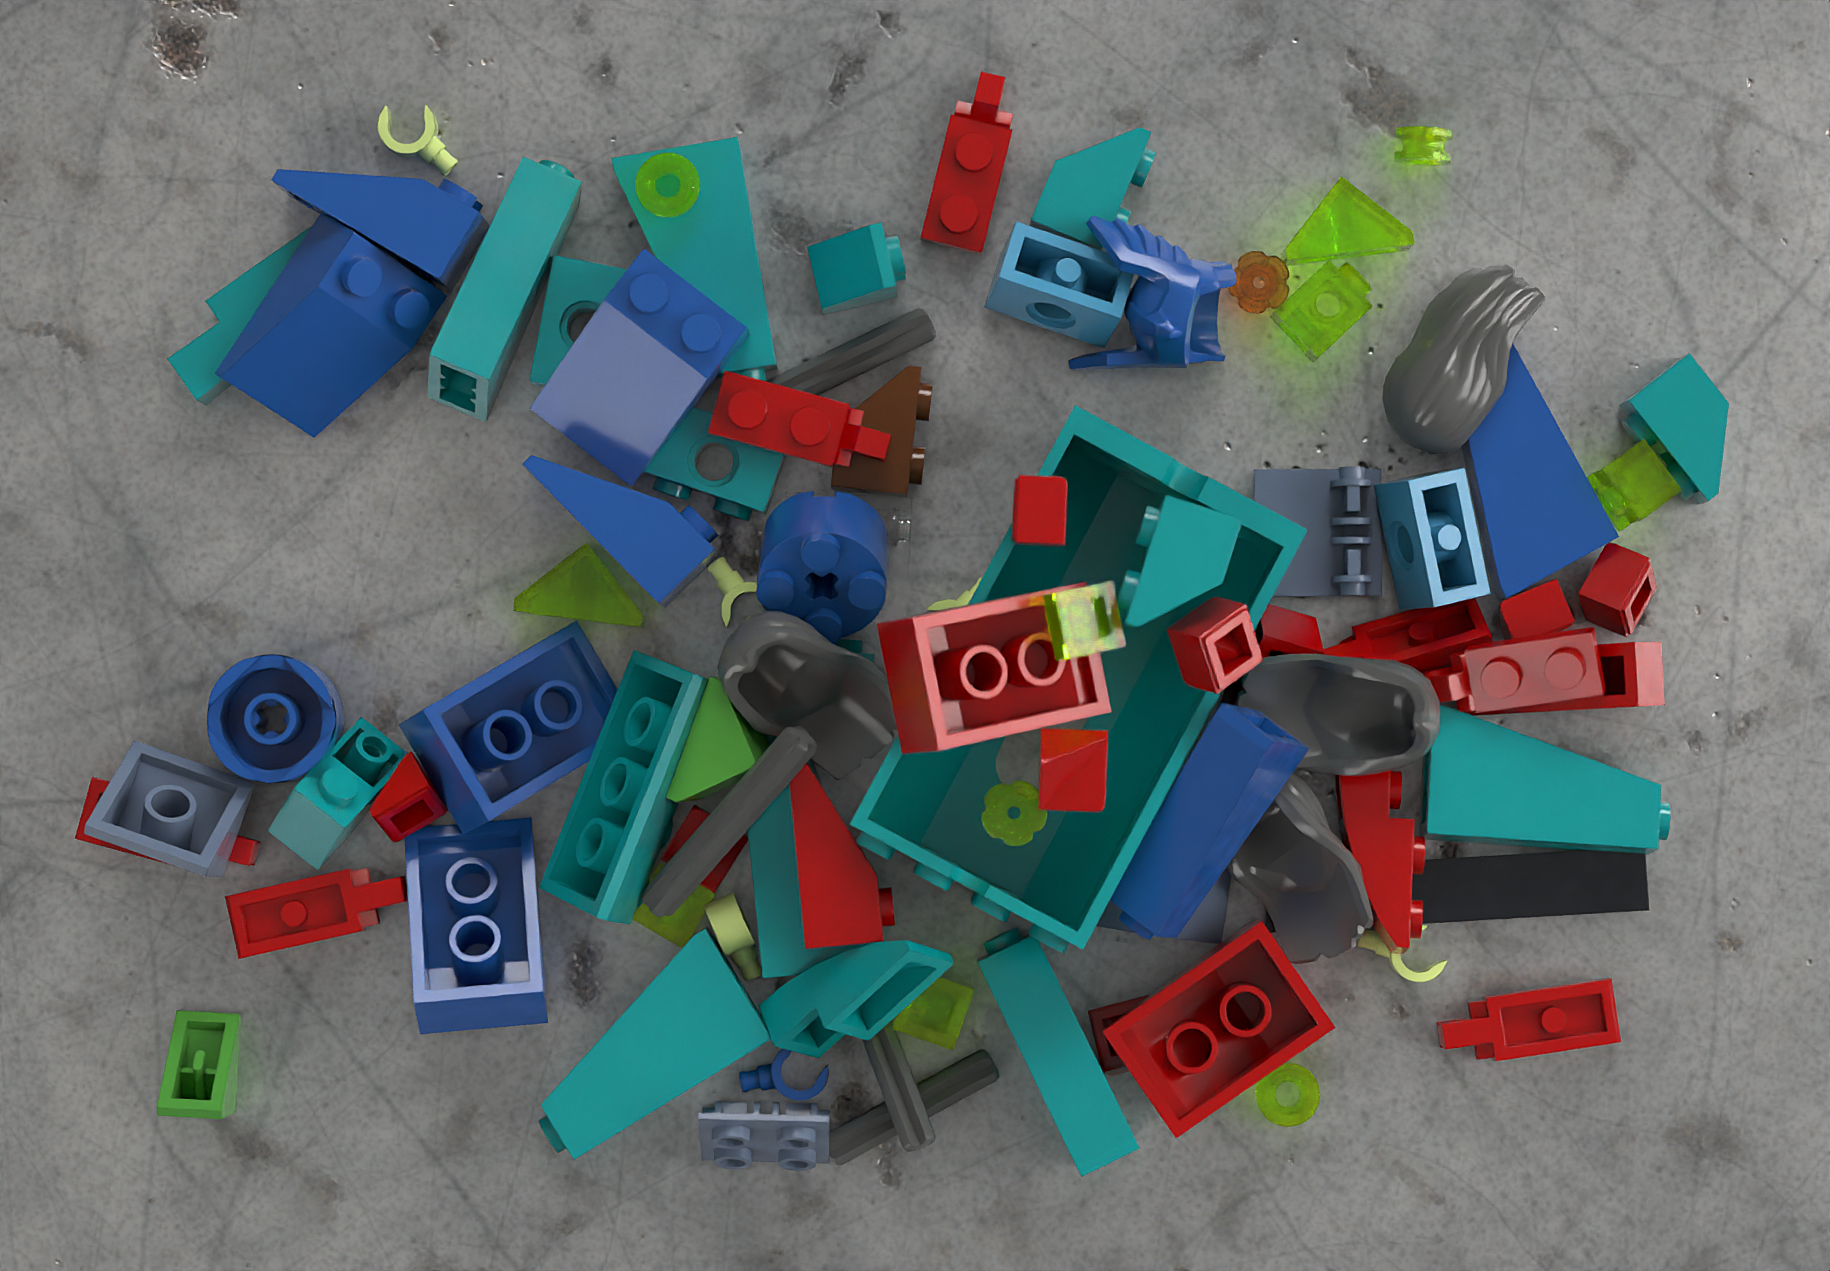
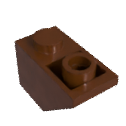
(895, 412)

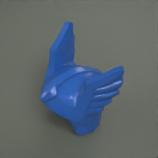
(1169, 306)

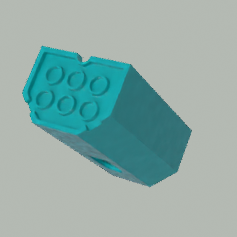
(1070, 868)

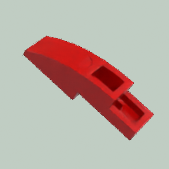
(1385, 852)

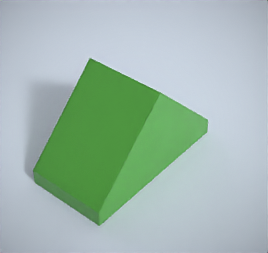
(717, 748)
(201, 1066)

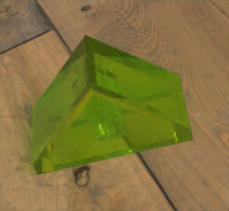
(1347, 227)
(582, 591)

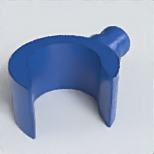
(770, 1077)

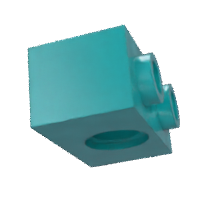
(572, 290)
(739, 493)

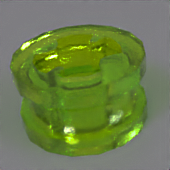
(1423, 145)

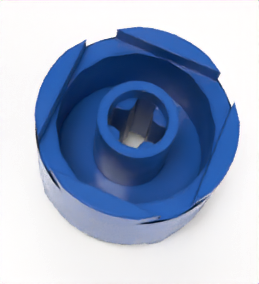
(824, 562)
(238, 718)

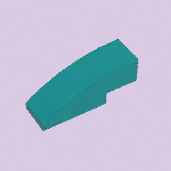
(233, 308)
(850, 995)

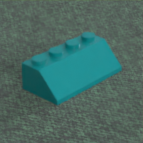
(621, 802)

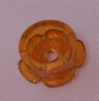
(1271, 270)

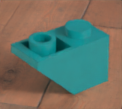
(1093, 185)
(857, 268)
(1685, 425)
(1182, 560)
(337, 793)

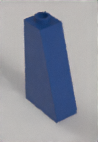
(1529, 489)
(1205, 819)

